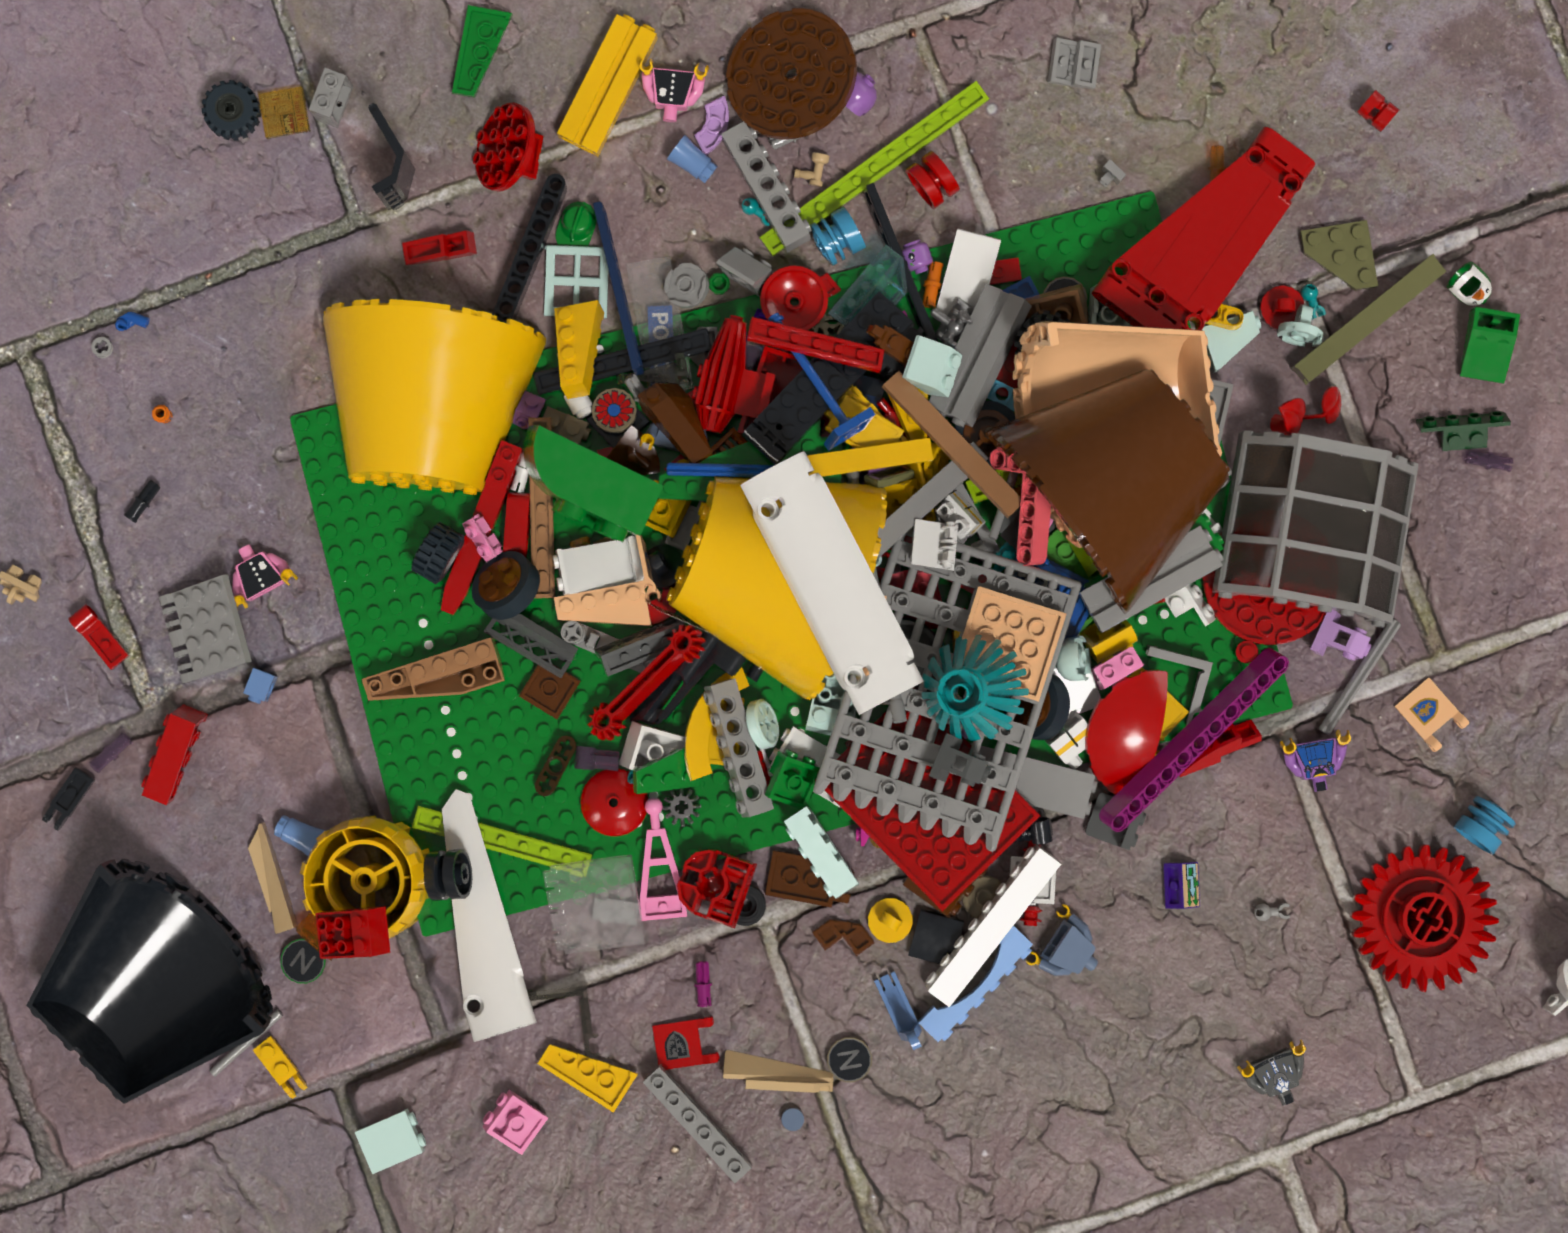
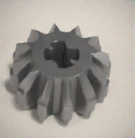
(687, 812)

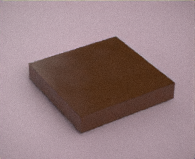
(549, 691)

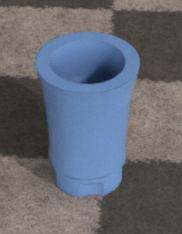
(692, 160)
(297, 834)

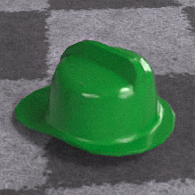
(576, 225)

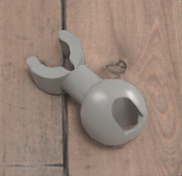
(1266, 912)

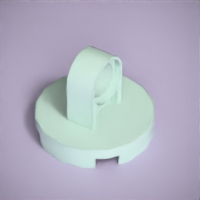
(1301, 330)

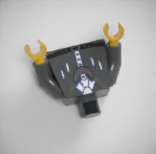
(1276, 1072)

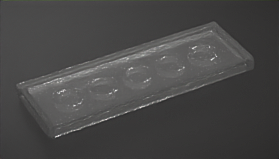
(653, 310)

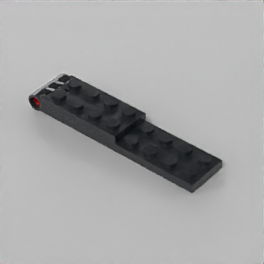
(800, 403)

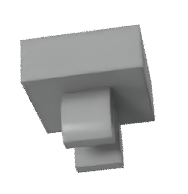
(1112, 173)

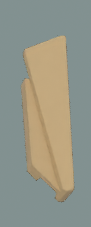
(774, 1074)

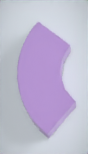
(716, 123)

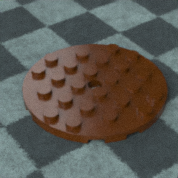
(796, 105)

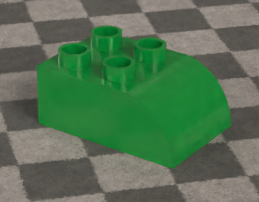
(589, 484)

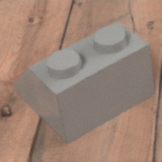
(745, 270)

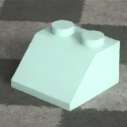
(932, 366)

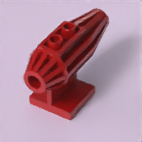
(726, 384)

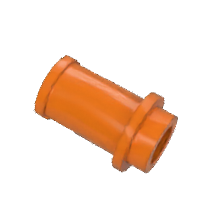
(160, 409)

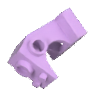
(1356, 647)

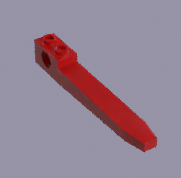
(489, 506)

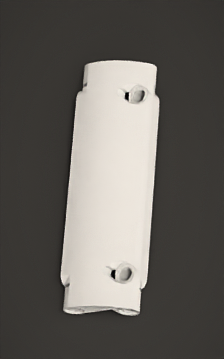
(832, 582)

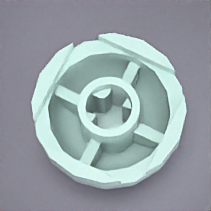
(1074, 660)

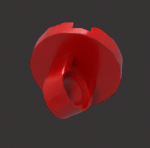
(1280, 305)

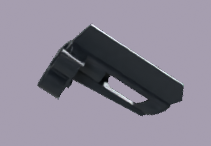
(715, 652)

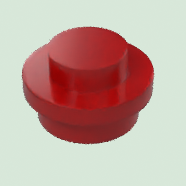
(1246, 651)

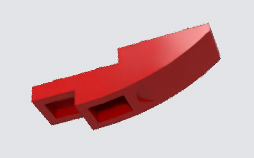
(1230, 740)

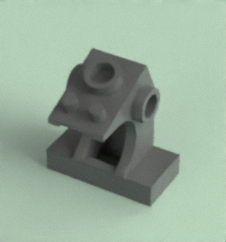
(975, 770)

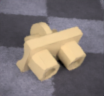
(17, 589)

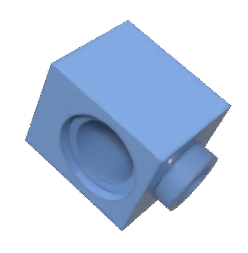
(260, 685)

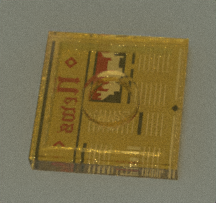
(284, 112)

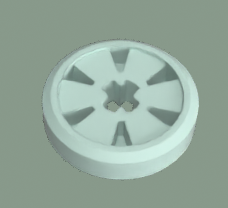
(762, 724)

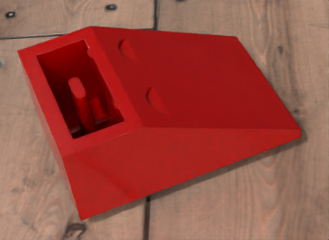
(353, 933)

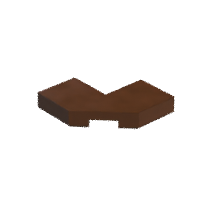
(835, 930)

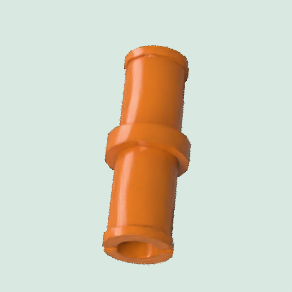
(932, 284)

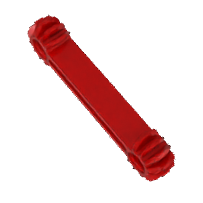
(646, 682)

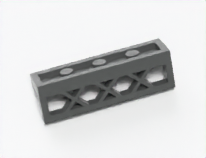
(539, 637)
(637, 647)

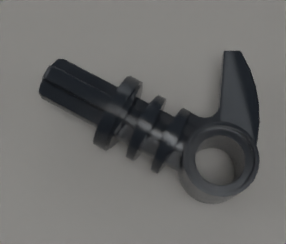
(1039, 832)

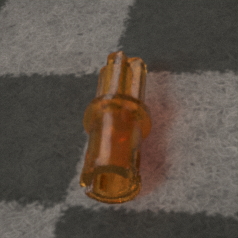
(1216, 161)

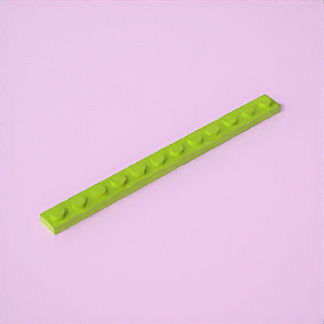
(884, 160)

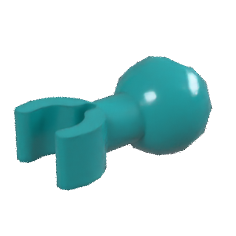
(753, 208)
(1309, 293)

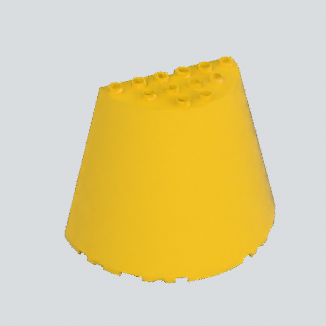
(426, 389)
(740, 593)

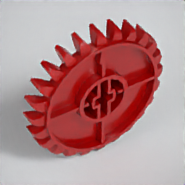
(1404, 945)

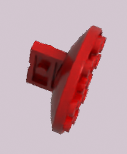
(510, 148)

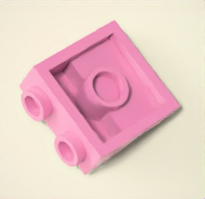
(514, 1121)

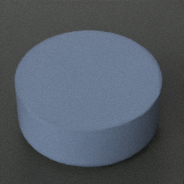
(792, 1119)

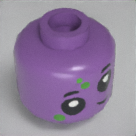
(917, 256)

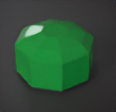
(719, 283)

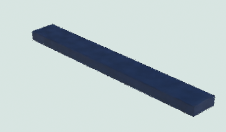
(618, 287)

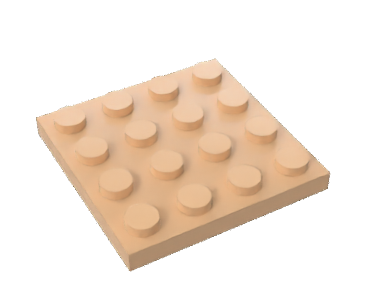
(1021, 628)

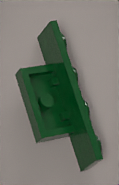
(1463, 431)

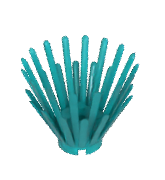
(982, 685)

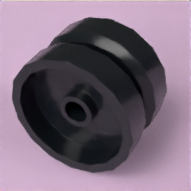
(447, 874)

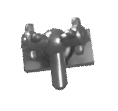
(953, 323)

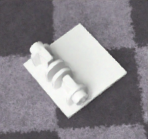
(934, 544)

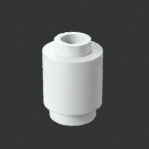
(580, 406)

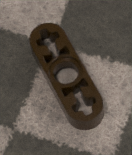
(553, 783)

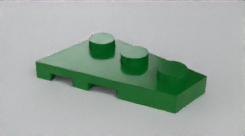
(663, 774)

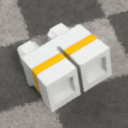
(955, 509)
(1062, 744)

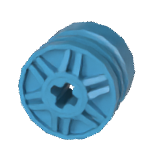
(836, 237)
(1484, 825)

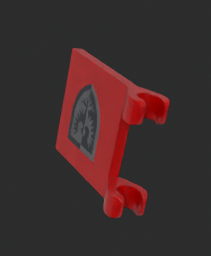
(680, 1043)

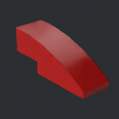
(439, 248)

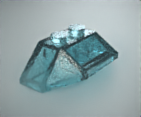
(883, 274)

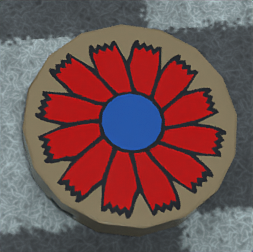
(614, 410)

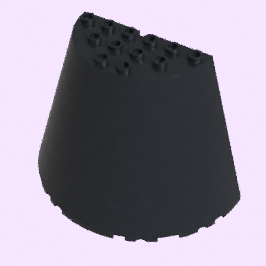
(149, 981)

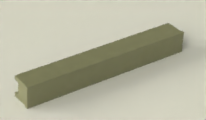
(1368, 319)

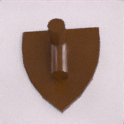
(632, 456)

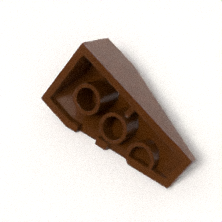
(676, 418)

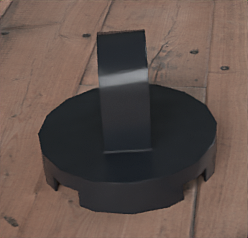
(664, 564)

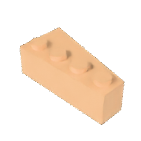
(609, 605)

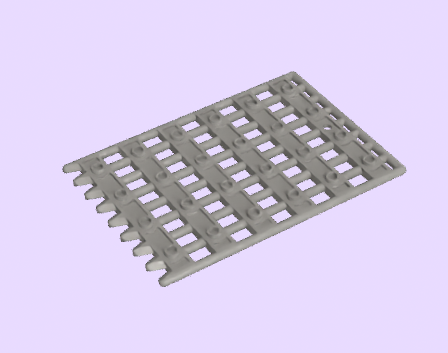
(946, 615)

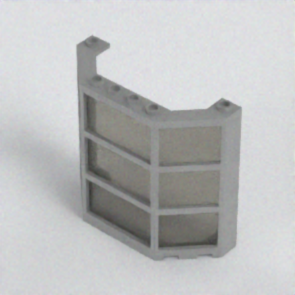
(1316, 524)

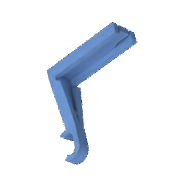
(899, 1010)

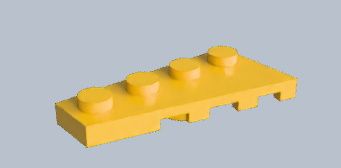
(592, 1077)

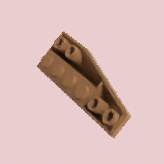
(440, 675)

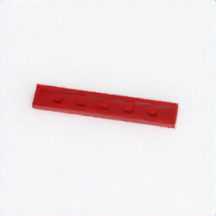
(815, 344)

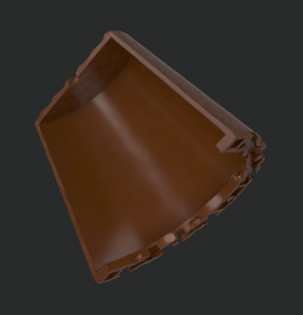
(1121, 473)

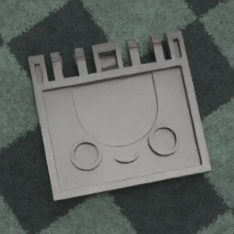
(208, 628)

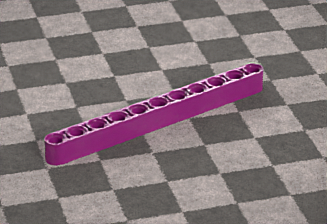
(1193, 739)

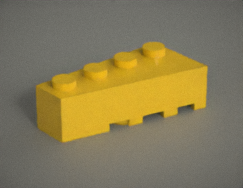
(577, 345)

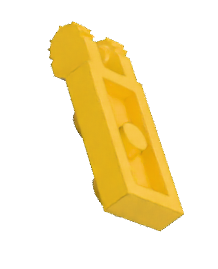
(279, 1065)

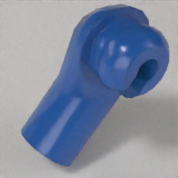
(130, 319)

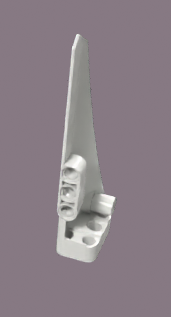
(483, 937)

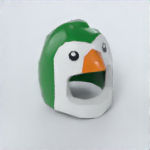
(1470, 285)

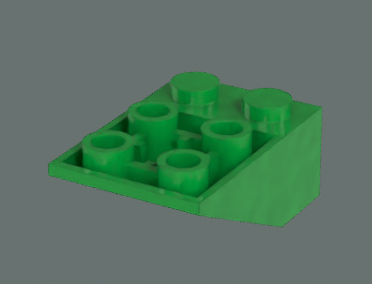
(1489, 344)

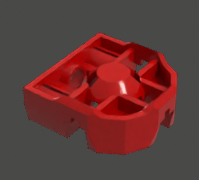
(707, 889)

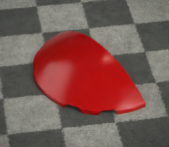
(1127, 728)

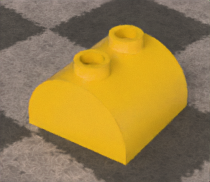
(1104, 645)

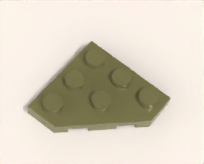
(1343, 252)

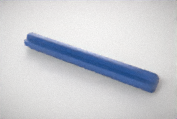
(713, 470)

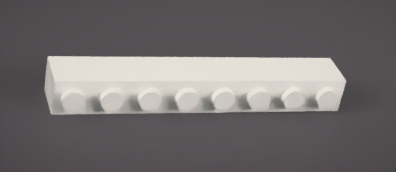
(992, 925)

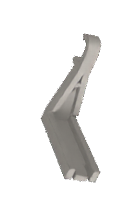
(1202, 677)

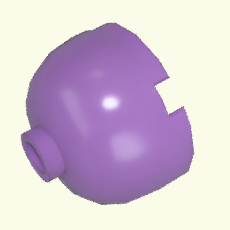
(863, 95)

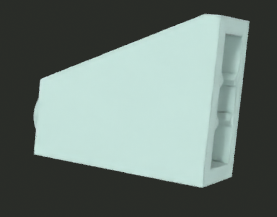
(1226, 343)

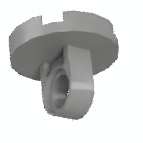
(686, 285)

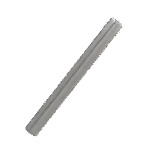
(1359, 677)

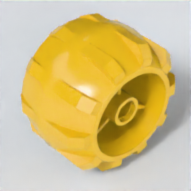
(328, 855)

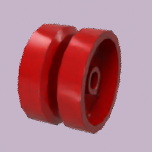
(932, 179)

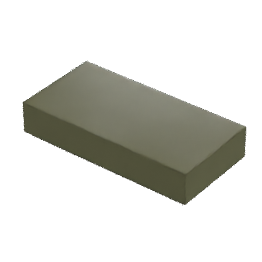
(889, 476)

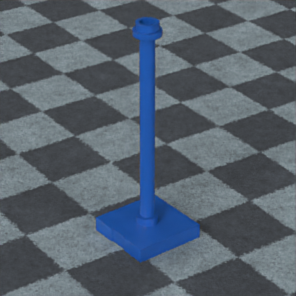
(847, 427)

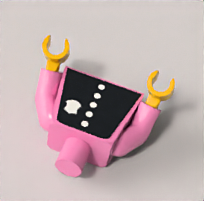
(672, 88)
(258, 575)

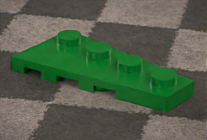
(478, 46)

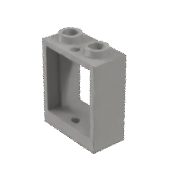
(331, 89)

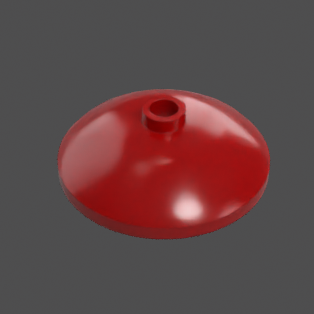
(795, 283)
(598, 811)

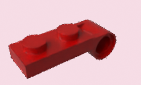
(98, 636)

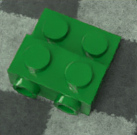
(792, 779)

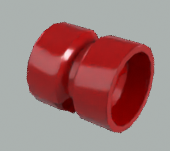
(1384, 116)

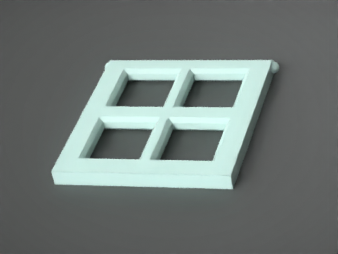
(576, 281)

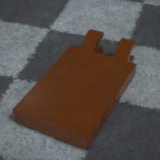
(794, 880)

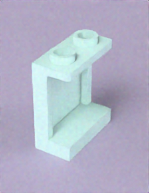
(391, 1141)

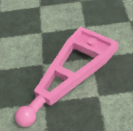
(662, 905)

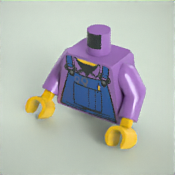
(1316, 758)

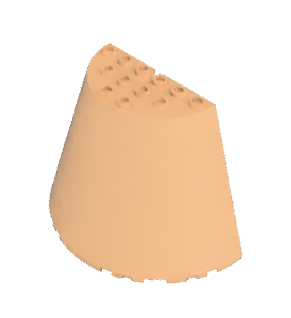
(1074, 358)

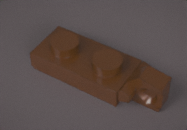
(893, 342)

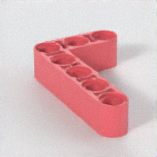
(1033, 517)

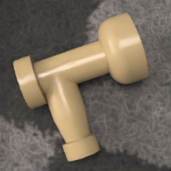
(814, 176)

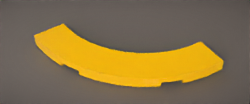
(699, 729)

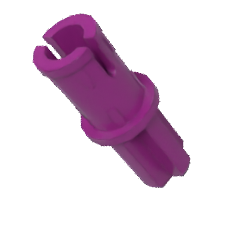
(703, 984)

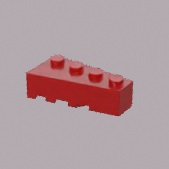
(172, 754)

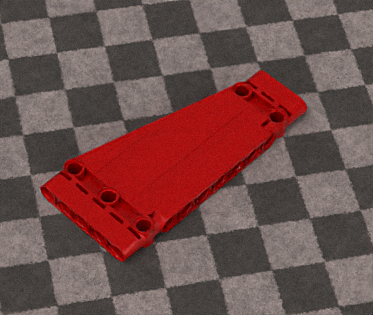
(1207, 241)

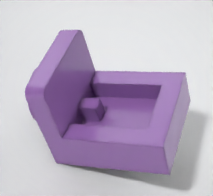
(528, 407)

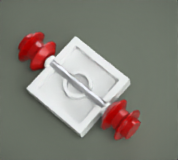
(1045, 896)

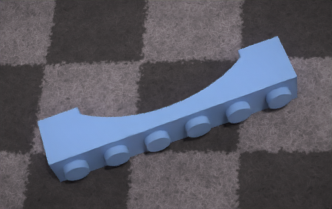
(941, 1020)

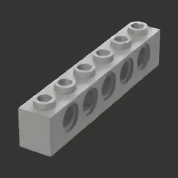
(789, 236)
(748, 754)
(697, 1123)

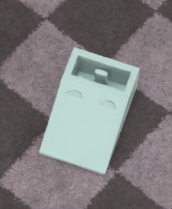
(826, 707)

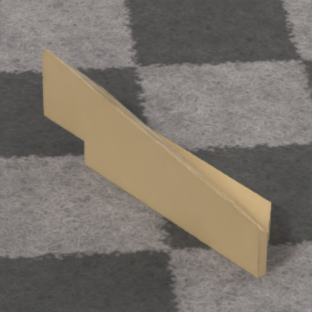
(271, 880)

